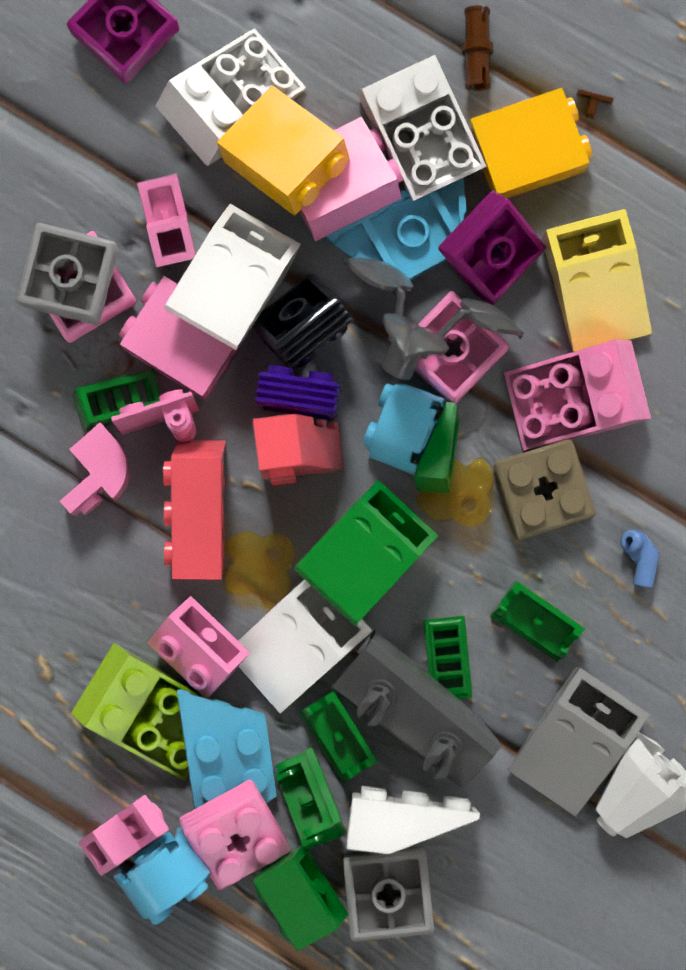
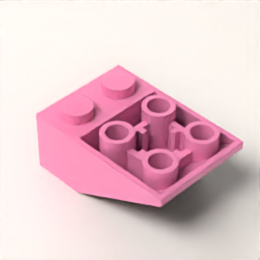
(577, 394)

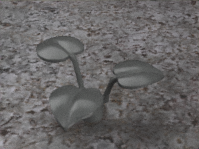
(410, 340)

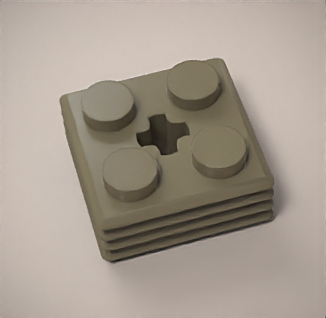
(557, 466)

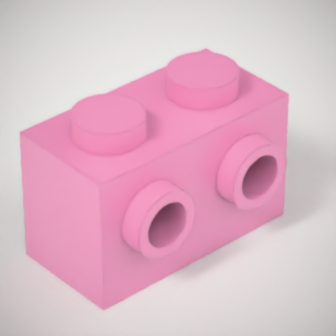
(198, 647)

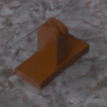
(594, 98)

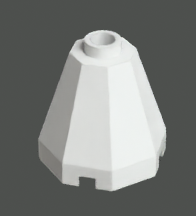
(642, 790)

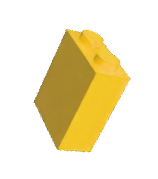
(531, 143)
(284, 150)

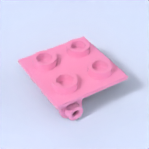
(174, 409)

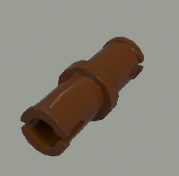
(477, 48)

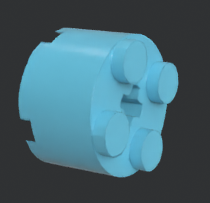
(403, 426)
(163, 876)

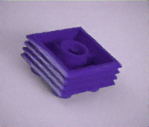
(290, 394)

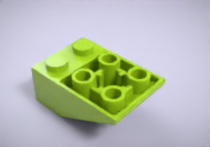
(136, 709)

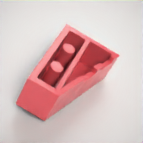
(296, 447)
(195, 510)

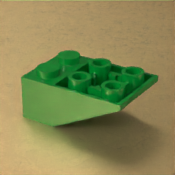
(365, 552)

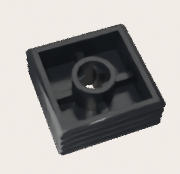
(302, 321)

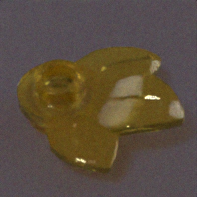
(466, 484)
(255, 570)

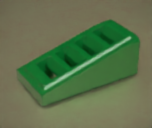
(114, 386)
(437, 462)
(442, 624)

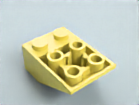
(598, 280)

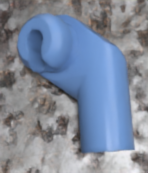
(644, 554)

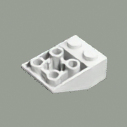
(221, 88)
(422, 127)
(232, 276)
(297, 645)
(393, 823)

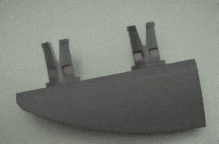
(416, 710)

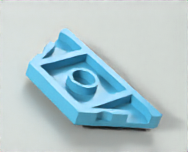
(406, 230)
(224, 747)

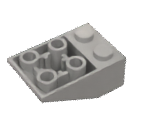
(578, 741)

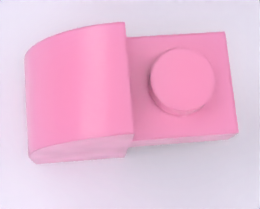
(166, 220)
(107, 468)
(124, 835)

